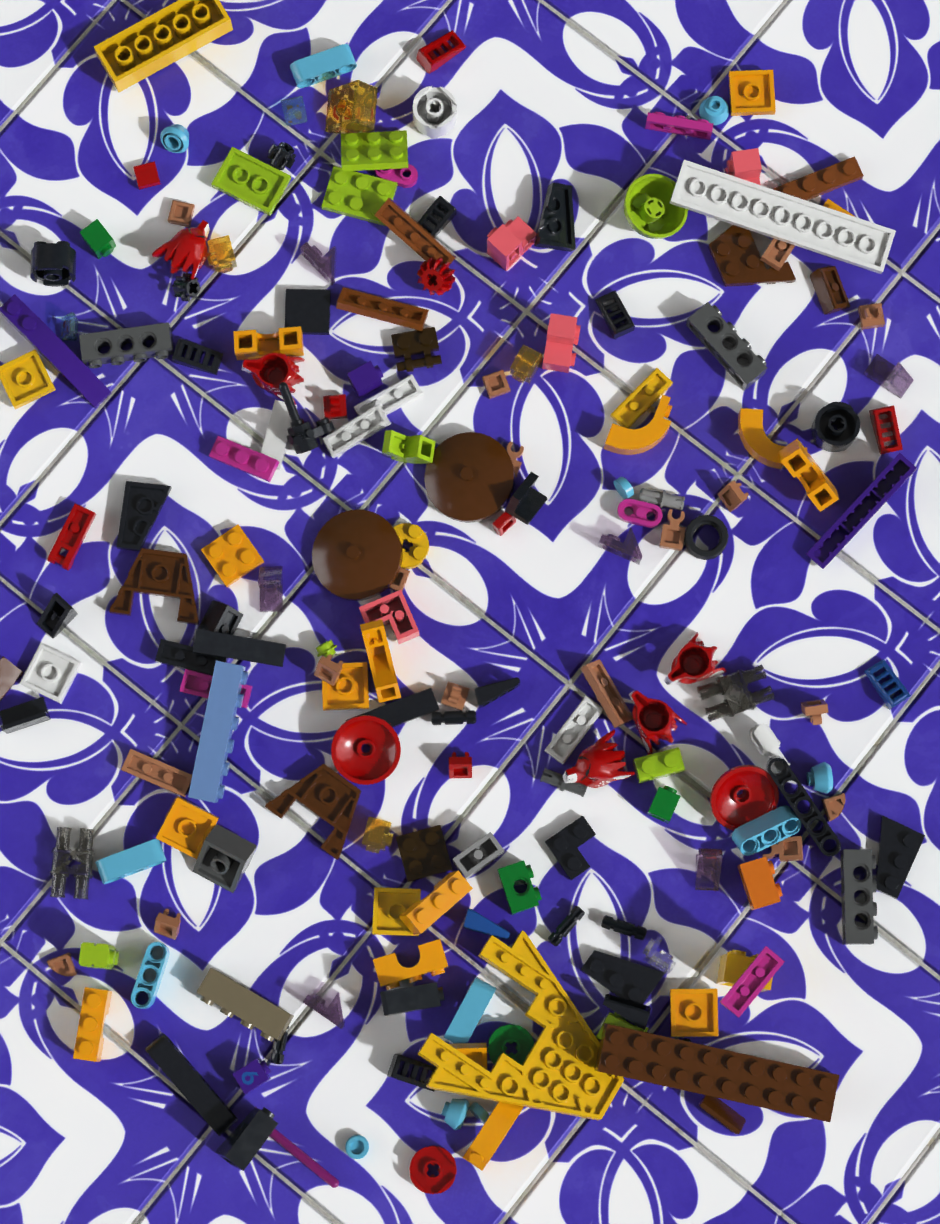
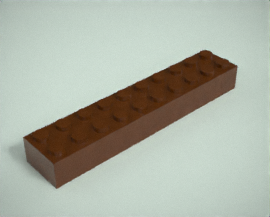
(717, 1072)

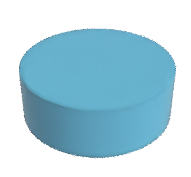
(624, 487)
(479, 1112)
(357, 1147)

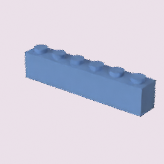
(217, 732)

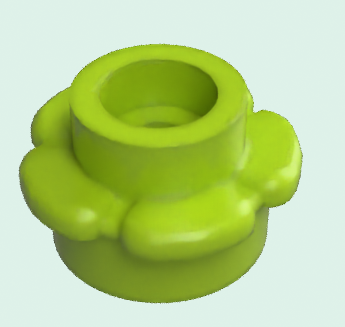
(326, 648)

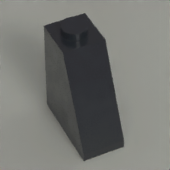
(411, 998)
(247, 1138)

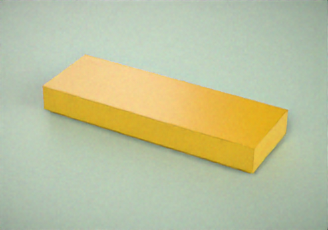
(641, 399)

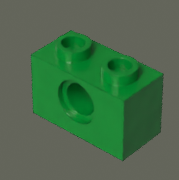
(519, 901)

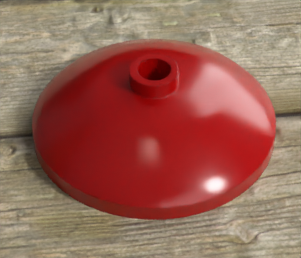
(367, 766)
(758, 795)

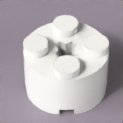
(434, 100)

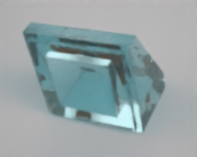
(294, 111)
(69, 327)

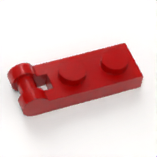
(72, 536)

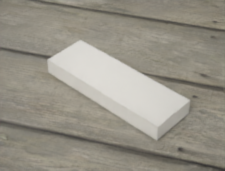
(393, 396)
(356, 431)
(276, 434)
(574, 730)

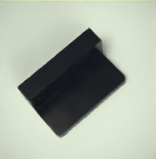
(526, 500)
(220, 618)
(24, 715)

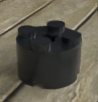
(53, 263)
(847, 422)

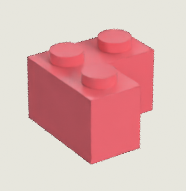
(745, 165)
(510, 242)
(561, 337)
(393, 611)

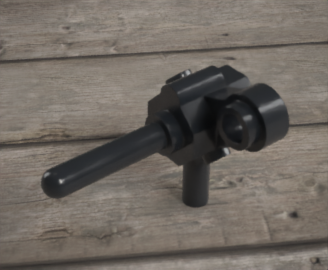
(301, 433)

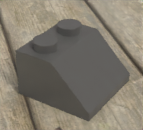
(224, 858)

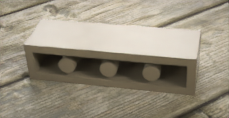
(245, 1004)

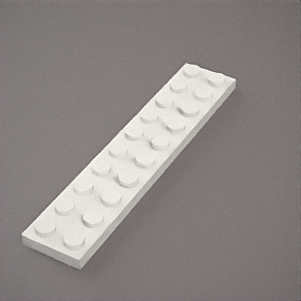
(782, 216)

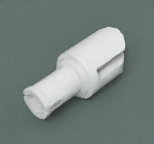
(767, 743)

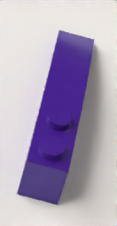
(54, 351)
(861, 510)

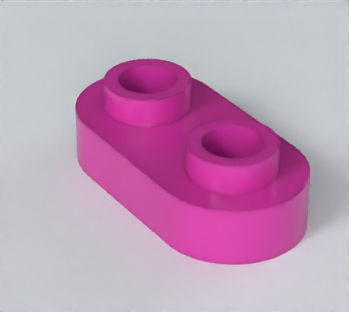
(396, 175)
(640, 510)

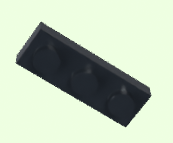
(182, 657)

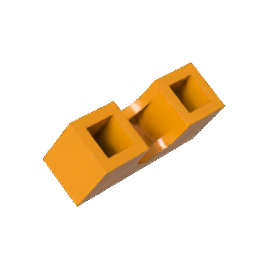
(253, 345)
(803, 466)
(434, 905)
(431, 961)
(91, 1023)

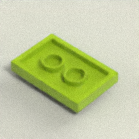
(374, 150)
(251, 181)
(357, 194)

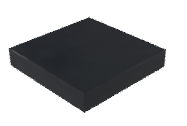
(309, 310)

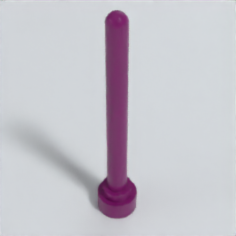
(304, 1158)

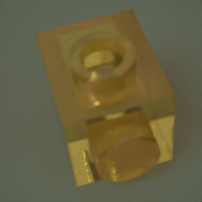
(221, 254)
(526, 364)
(377, 835)

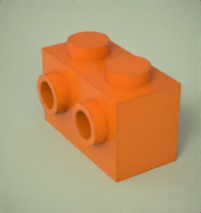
(759, 883)

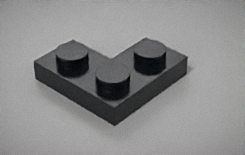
(565, 847)

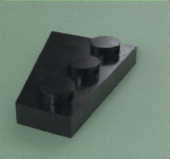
(557, 219)
(139, 512)
(896, 855)
(622, 976)

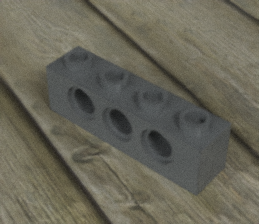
(115, 339)
(743, 374)
(851, 932)

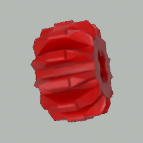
(436, 276)

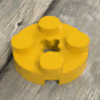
(420, 542)

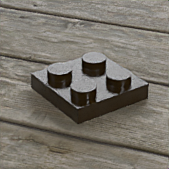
(424, 853)

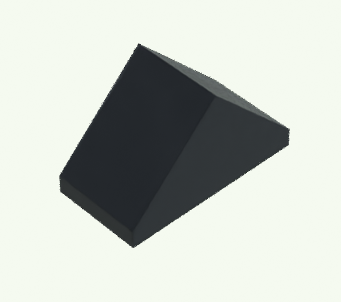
(56, 616)

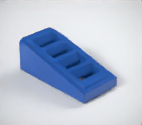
(890, 703)
(479, 923)

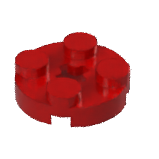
(447, 1169)

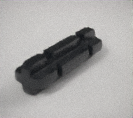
(453, 717)
(566, 926)
(624, 927)
(279, 1046)

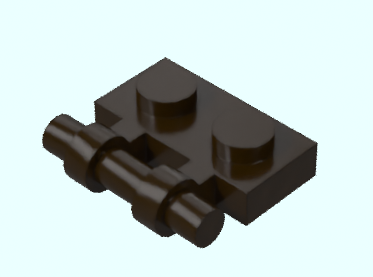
(415, 343)

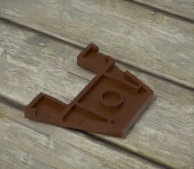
(740, 261)
(159, 575)
(328, 797)

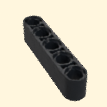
(808, 816)
(191, 1084)

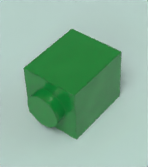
(98, 239)
(664, 804)

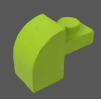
(408, 449)

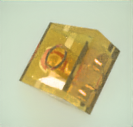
(351, 108)

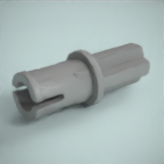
(662, 498)

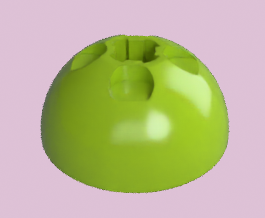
(653, 194)

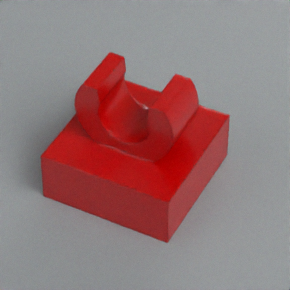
(335, 406)
(460, 766)

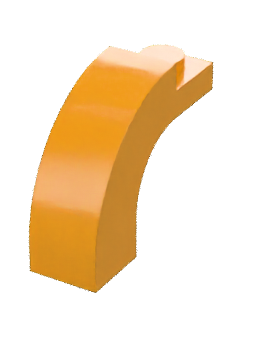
(755, 440)
(636, 441)
(380, 661)
(492, 1134)

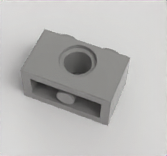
(478, 855)

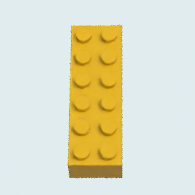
(161, 40)

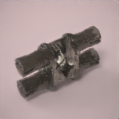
(731, 704)
(81, 872)

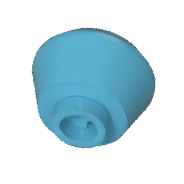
(714, 110)
(175, 138)
(820, 778)
(455, 1112)

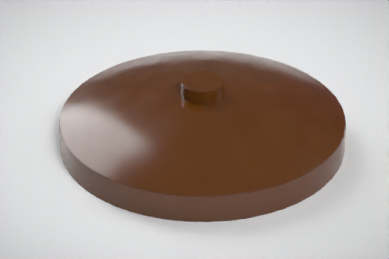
(470, 477)
(357, 555)

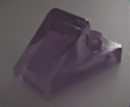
(324, 265)
(889, 376)
(627, 550)
(271, 589)
(708, 869)
(333, 1012)

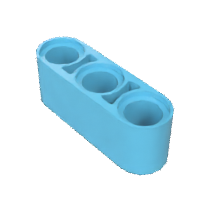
(323, 66)
(766, 830)
(130, 861)
(141, 984)
(470, 1012)

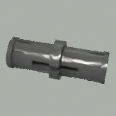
(556, 779)

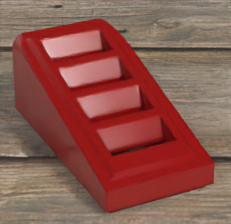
(428, 58)
(892, 419)

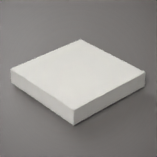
(50, 673)

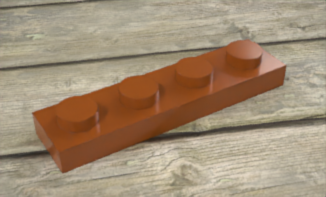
(823, 180)
(412, 232)
(382, 309)

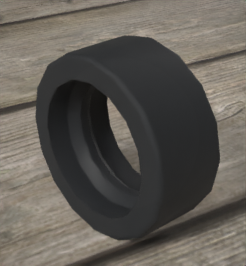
(703, 520)

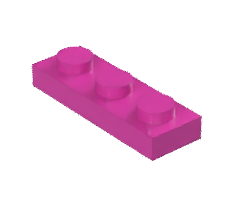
(679, 125)
(244, 459)
(199, 685)
(752, 981)

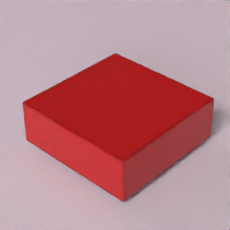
(146, 175)
(503, 523)

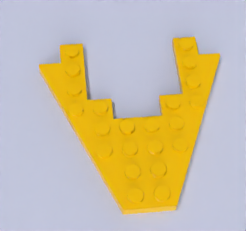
(559, 1067)

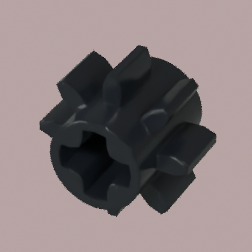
(281, 156)
(185, 287)

